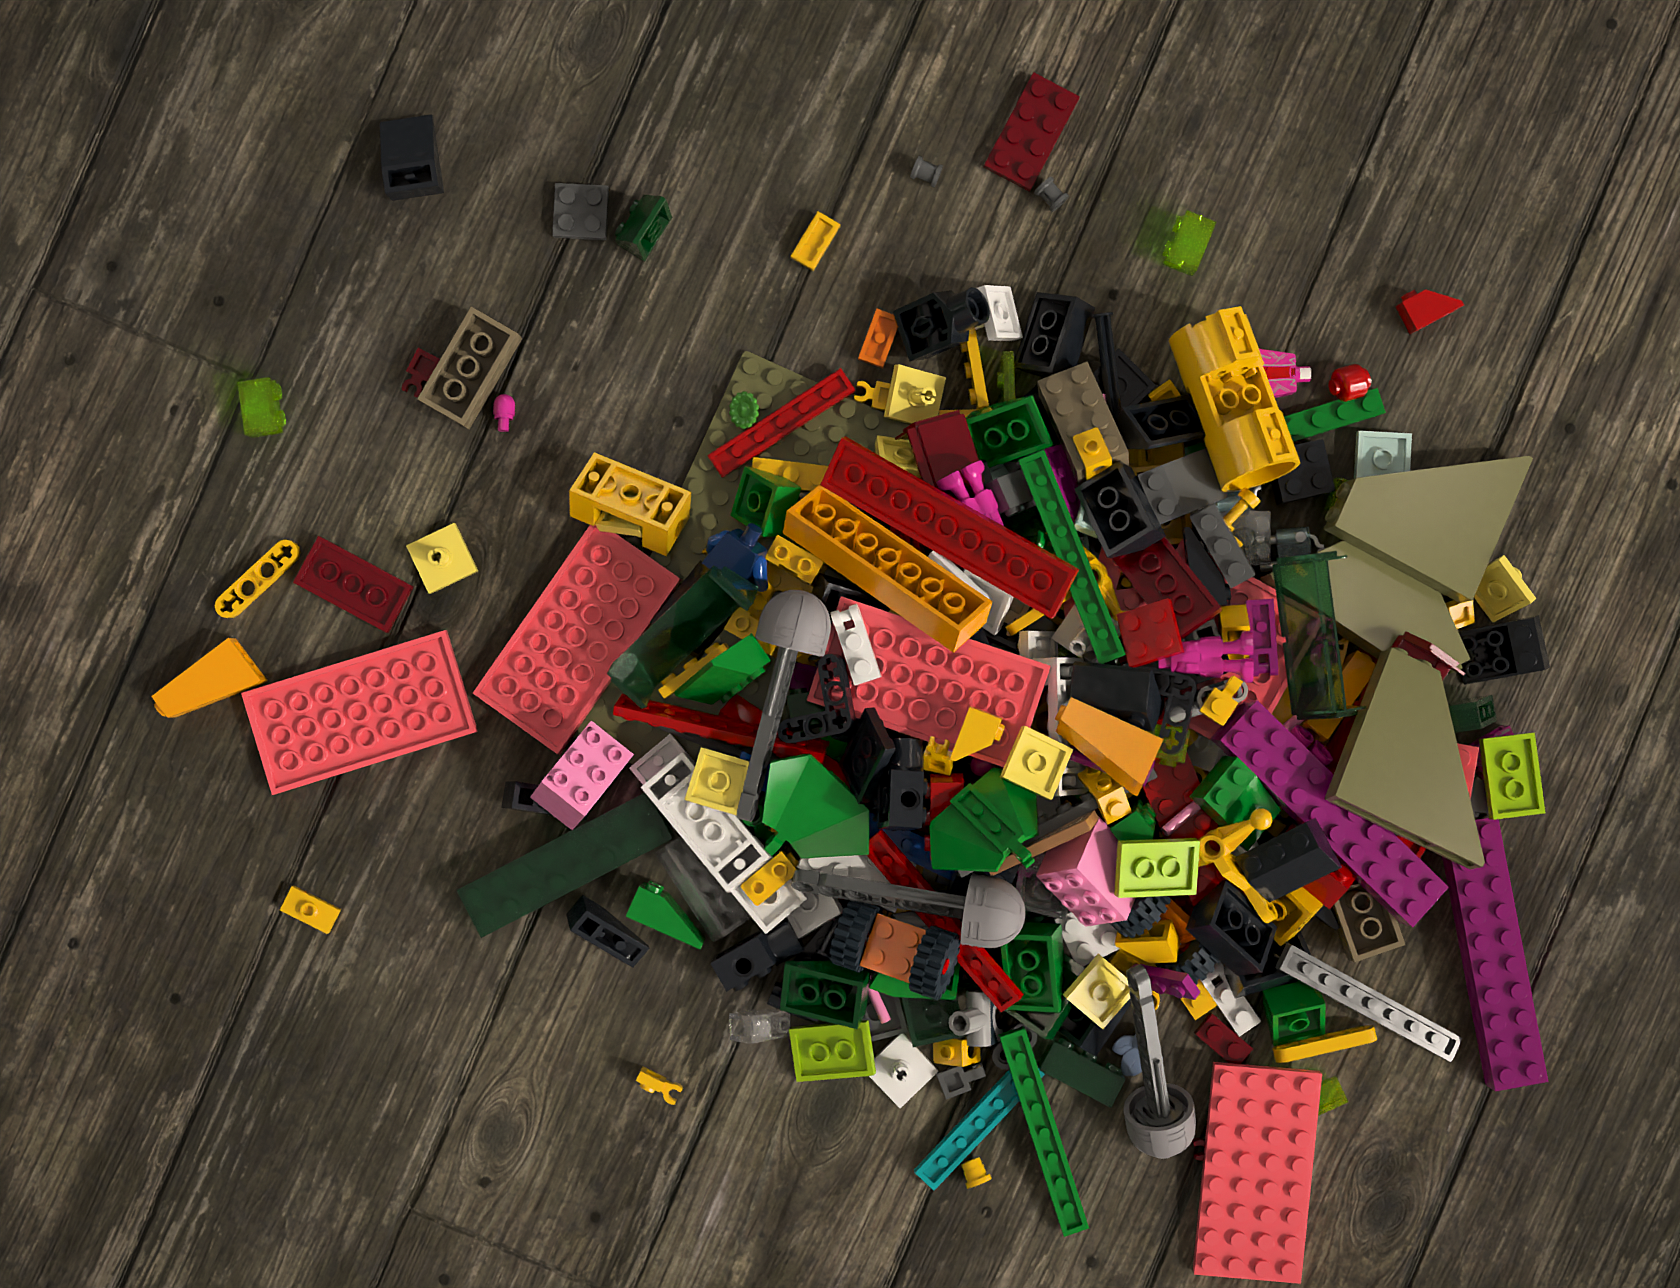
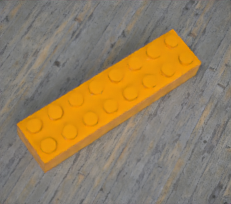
(887, 567)

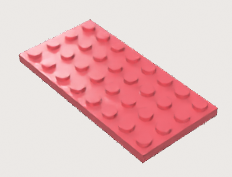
(573, 634)
(930, 688)
(359, 712)
(1257, 1172)

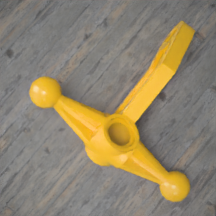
(1105, 586)
(1229, 838)

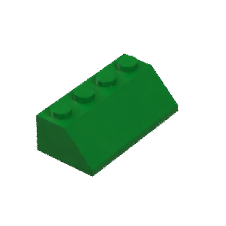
(726, 673)

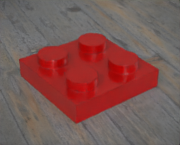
(1150, 633)

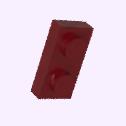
(1223, 1040)

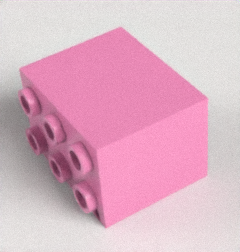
(581, 775)
(1084, 876)

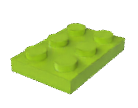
(1512, 776)
(1156, 867)
(832, 1051)

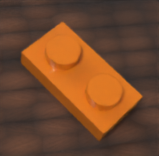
(879, 339)

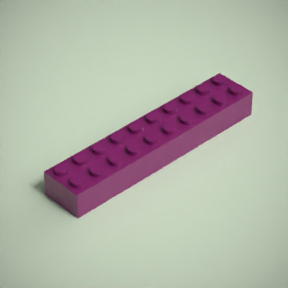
(1299, 787)
(1495, 966)

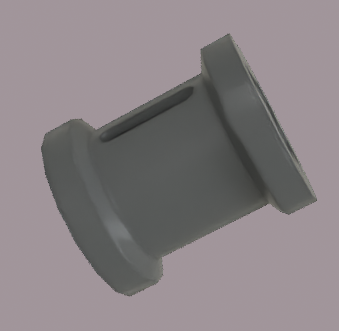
(926, 171)
(1051, 194)

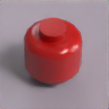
(1349, 382)

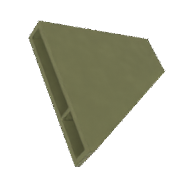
(1431, 520)
(1380, 603)
(1405, 762)

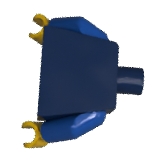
(741, 554)

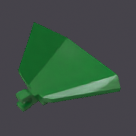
(813, 810)
(984, 826)

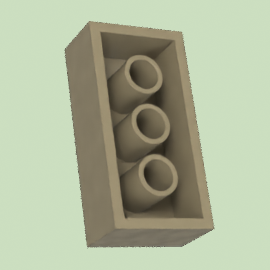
(470, 368)
(1075, 406)
(1365, 925)

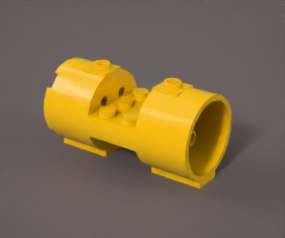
(1234, 400)

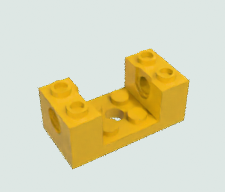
(657, 508)
(787, 569)

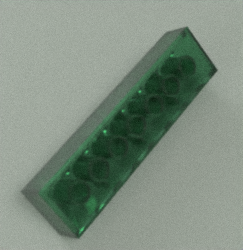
(565, 864)

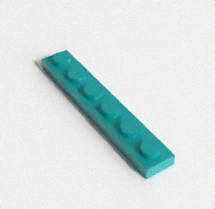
(969, 1132)

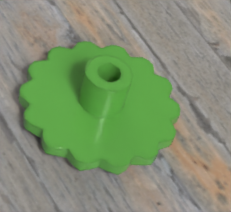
(744, 410)

